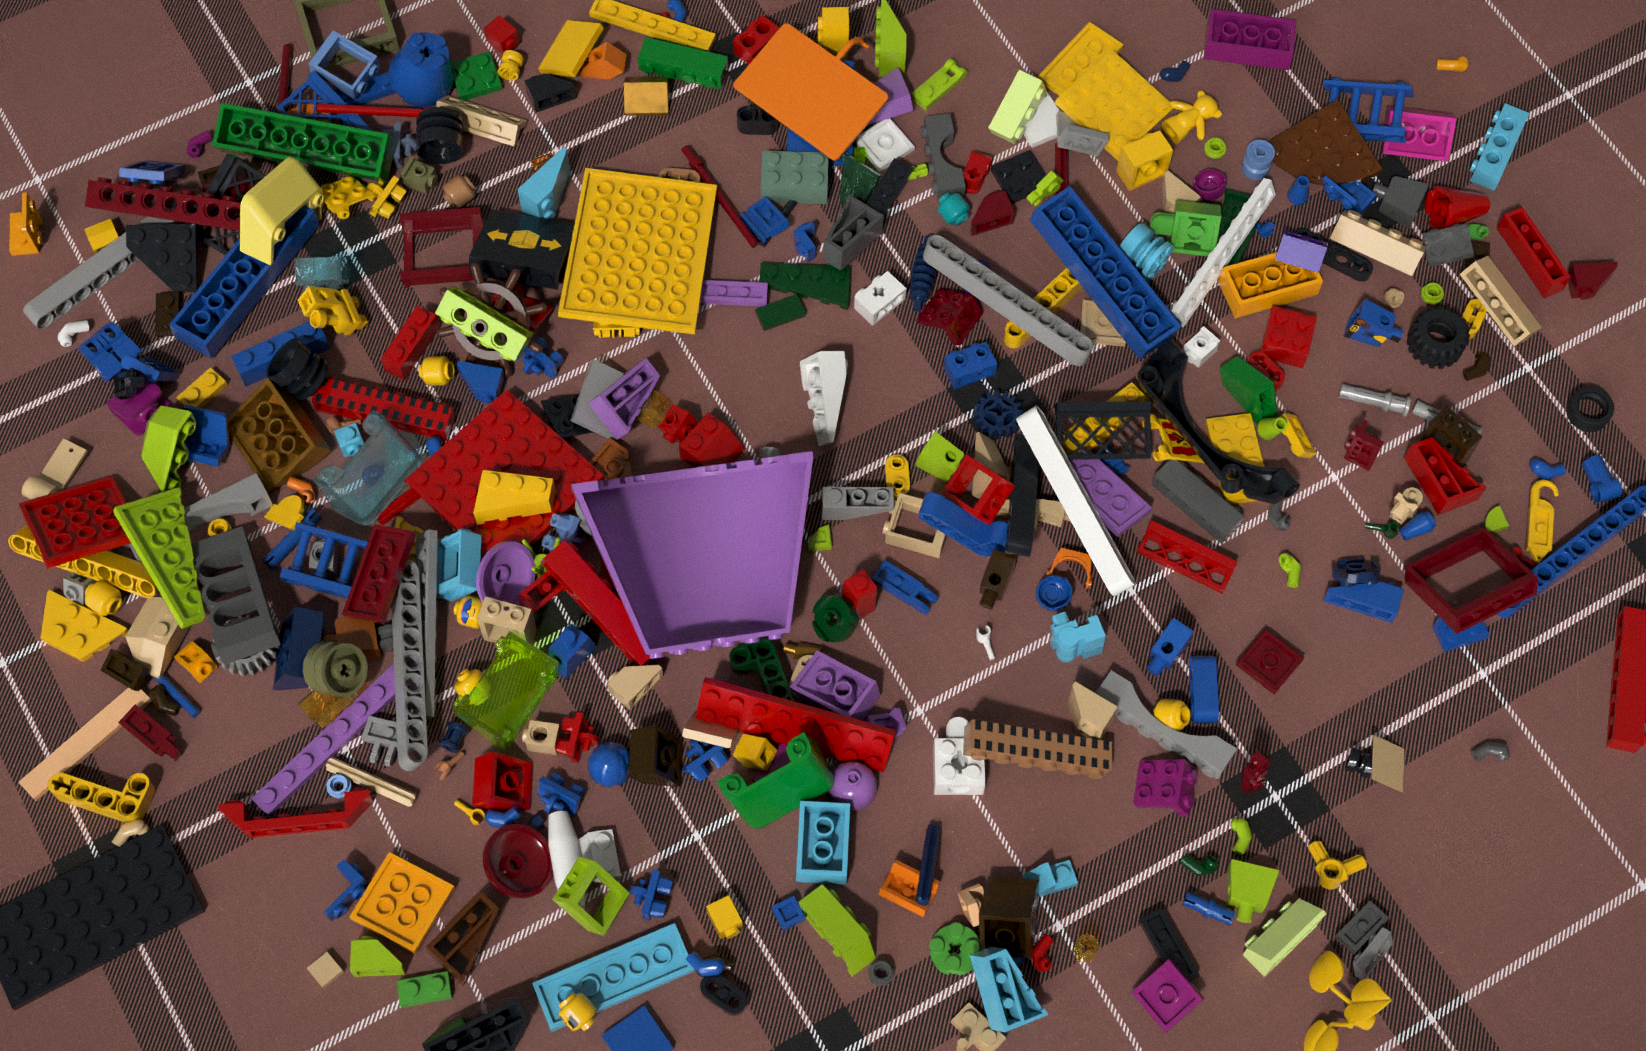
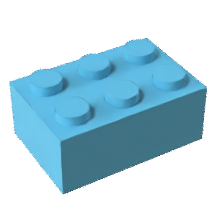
(823, 842)

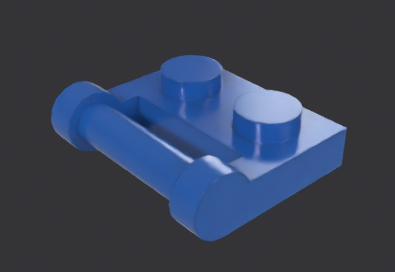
(151, 368)

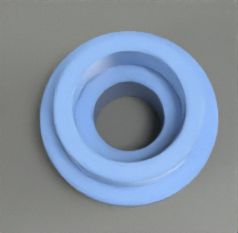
(336, 779)

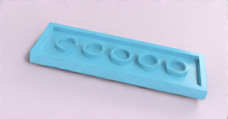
(617, 973)

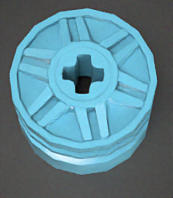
(1145, 253)

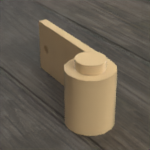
(56, 472)

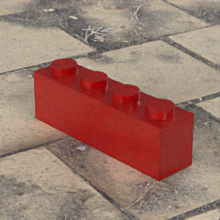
(1533, 252)

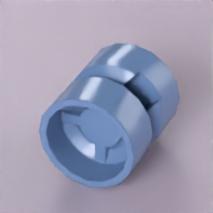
(1258, 159)

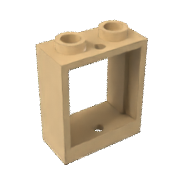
(911, 504)
(497, 622)

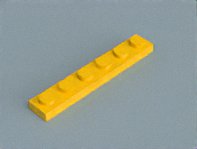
(652, 24)

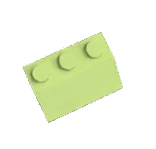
(1282, 935)

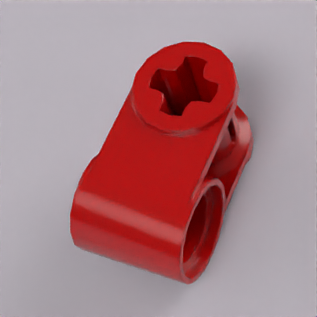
(976, 171)

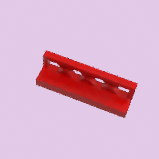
(1190, 549)

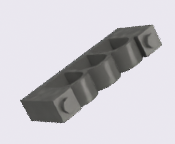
(247, 636)

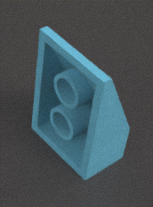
(544, 190)

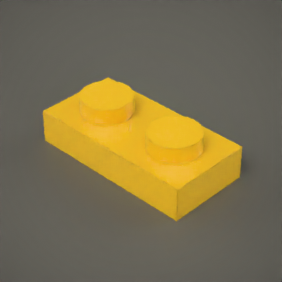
(202, 389)
(1299, 440)

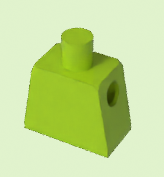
(939, 457)
(1249, 888)

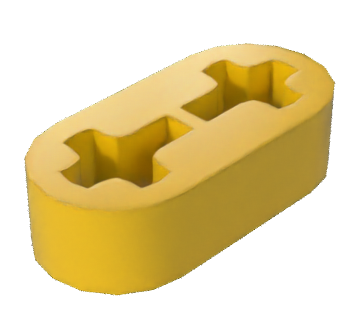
(1475, 320)

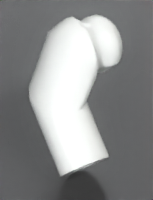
(68, 331)

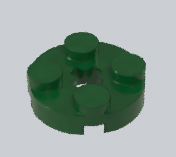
(846, 618)

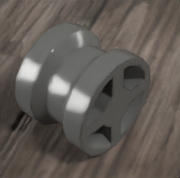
(385, 634)

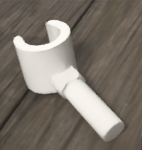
(985, 640)

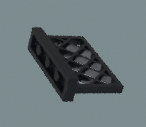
(219, 187)
(1104, 410)

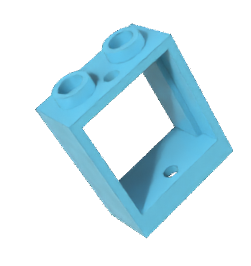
(469, 554)

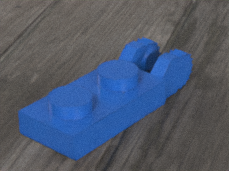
(903, 586)

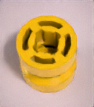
(510, 65)

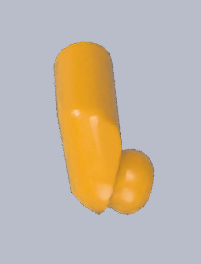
(1458, 65)

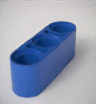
(1203, 689)

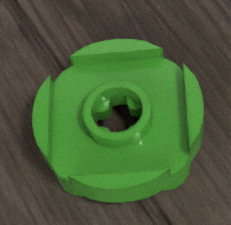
(945, 938)

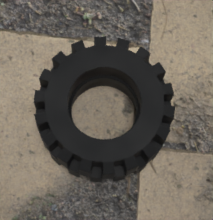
(1444, 323)

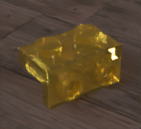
(324, 708)

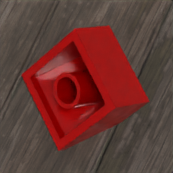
(710, 444)
(501, 782)

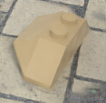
(155, 636)

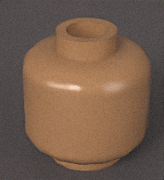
(459, 191)

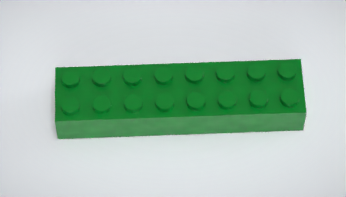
(310, 141)

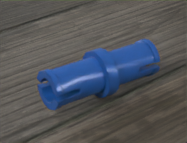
(1208, 908)

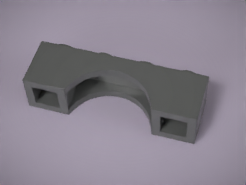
(939, 134)

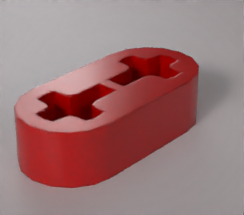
(1267, 368)

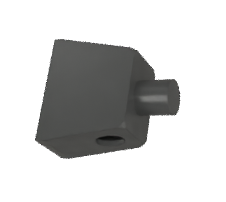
(1400, 199)

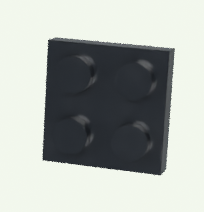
(1018, 175)

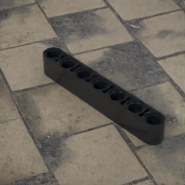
(1022, 499)

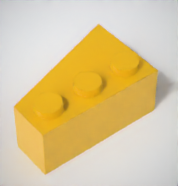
(512, 495)

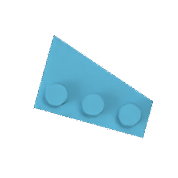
(1003, 990)

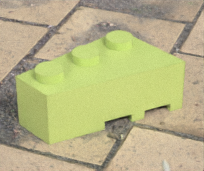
(1018, 107)

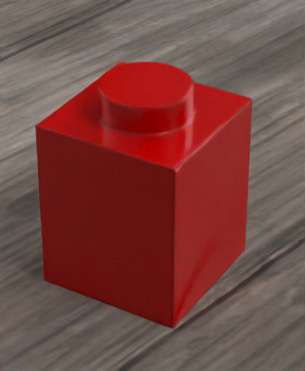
(501, 34)

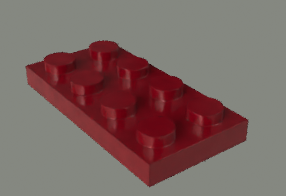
(379, 574)

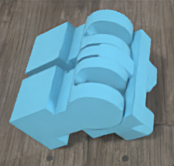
(1075, 641)

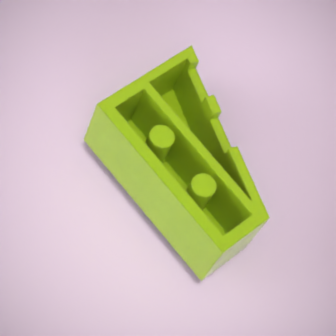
(838, 928)

